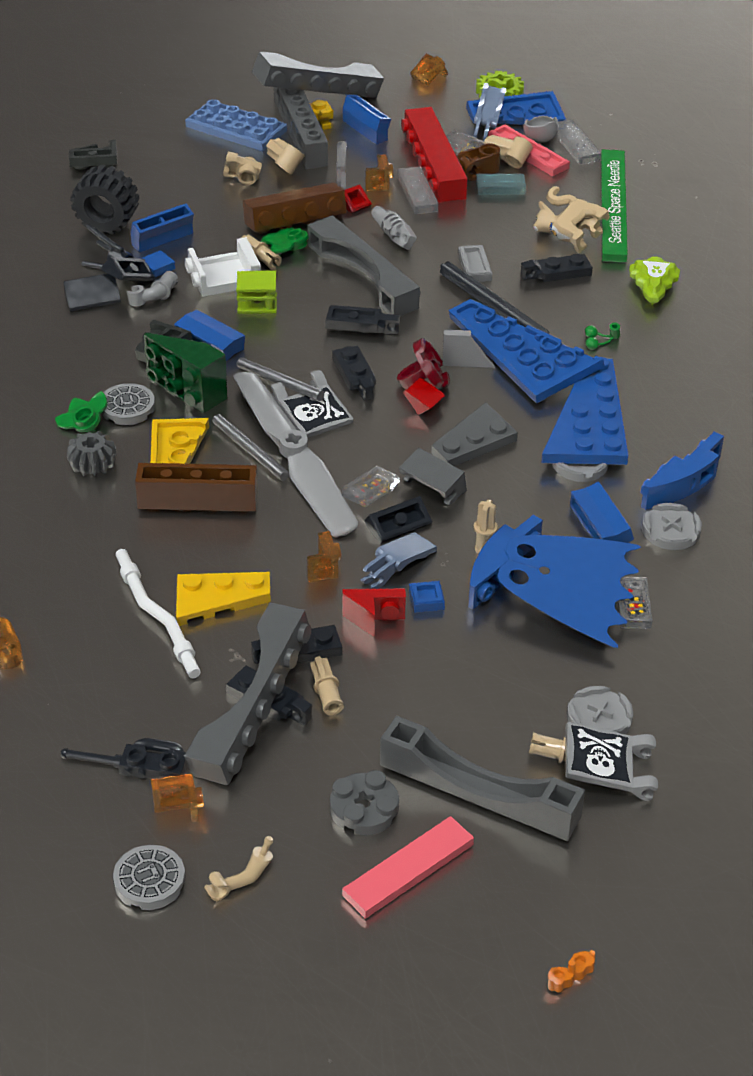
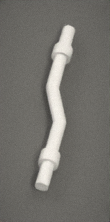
(182, 648)

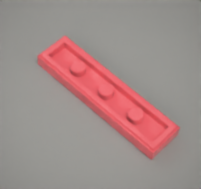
(539, 156)
(407, 867)

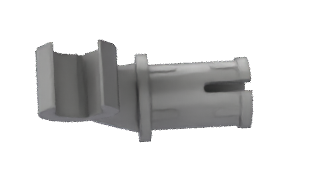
(159, 290)

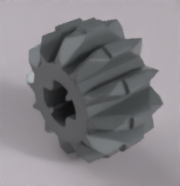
(91, 453)

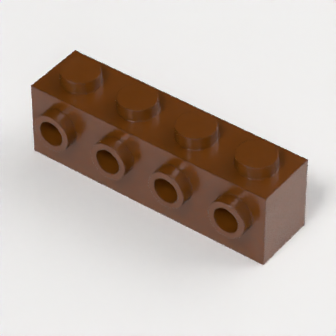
(294, 207)
(191, 487)

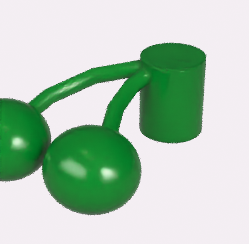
(591, 332)

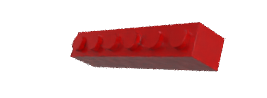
(435, 154)

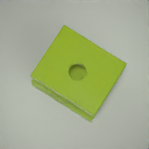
(256, 287)

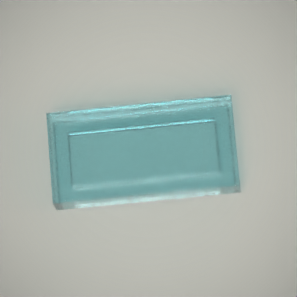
(501, 184)

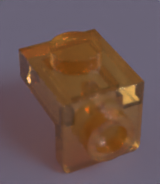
(428, 69)
(379, 178)
(325, 563)
(177, 793)

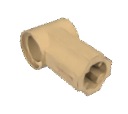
(512, 151)
(284, 154)

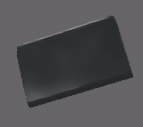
(128, 269)
(91, 292)
(398, 519)

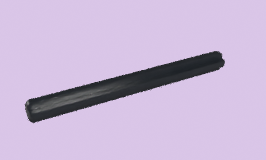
(486, 296)

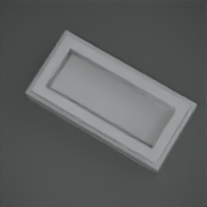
(475, 262)

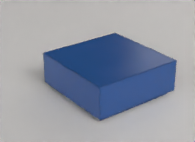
(159, 263)
(426, 596)

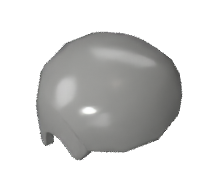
(541, 128)

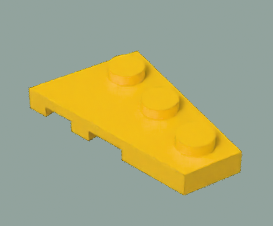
(176, 439)
(215, 592)

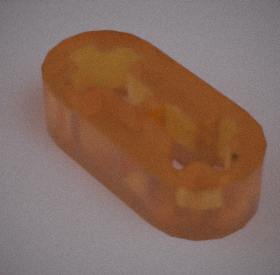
(11, 642)

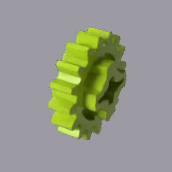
(501, 79)

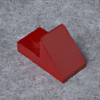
(368, 605)

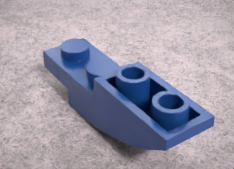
(683, 476)
(486, 567)

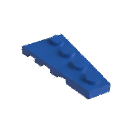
(522, 107)

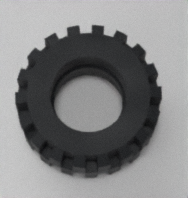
(113, 187)

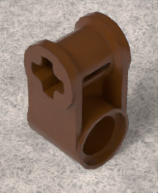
(481, 160)

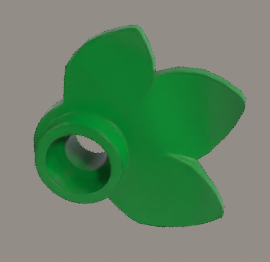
(286, 240)
(83, 414)

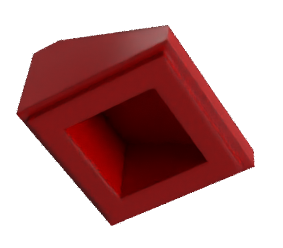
(356, 199)
(423, 395)

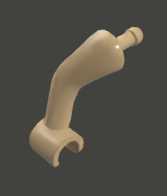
(258, 862)

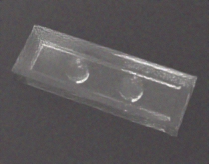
(577, 142)
(417, 190)

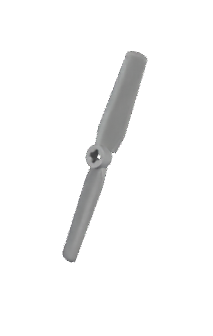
(304, 466)

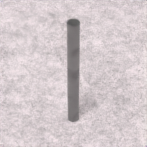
(277, 377)
(249, 446)

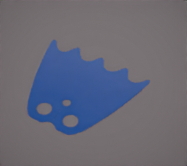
(580, 581)

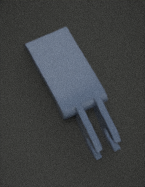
(489, 108)
(395, 557)

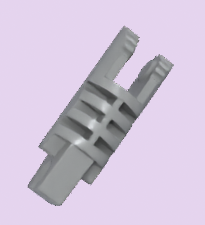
(394, 227)

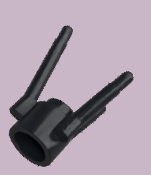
(114, 249)

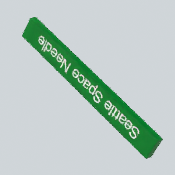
(614, 200)

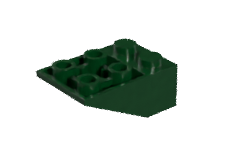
(187, 370)

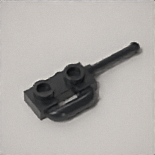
(138, 762)

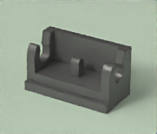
(435, 474)

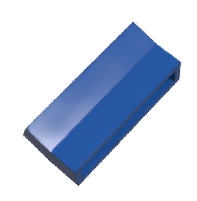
(366, 119)
(162, 228)
(212, 332)
(600, 514)

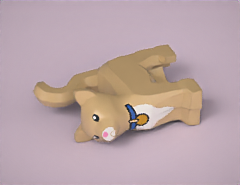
(571, 222)

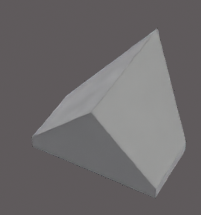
(463, 351)

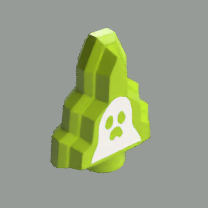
(654, 277)

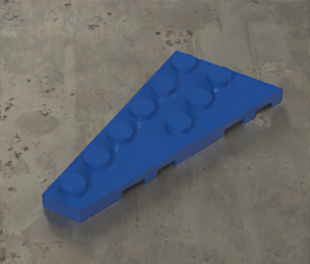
(525, 354)
(590, 423)

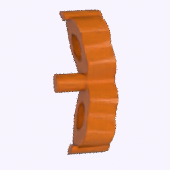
(578, 966)

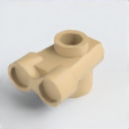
(246, 168)

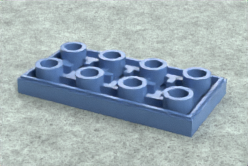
(236, 124)

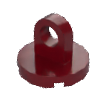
(426, 366)

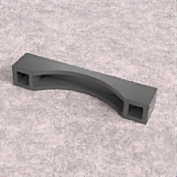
(283, 72)
(335, 241)
(221, 745)
(540, 803)

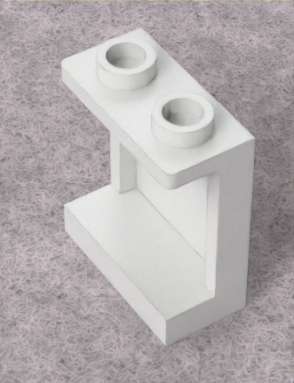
(219, 272)

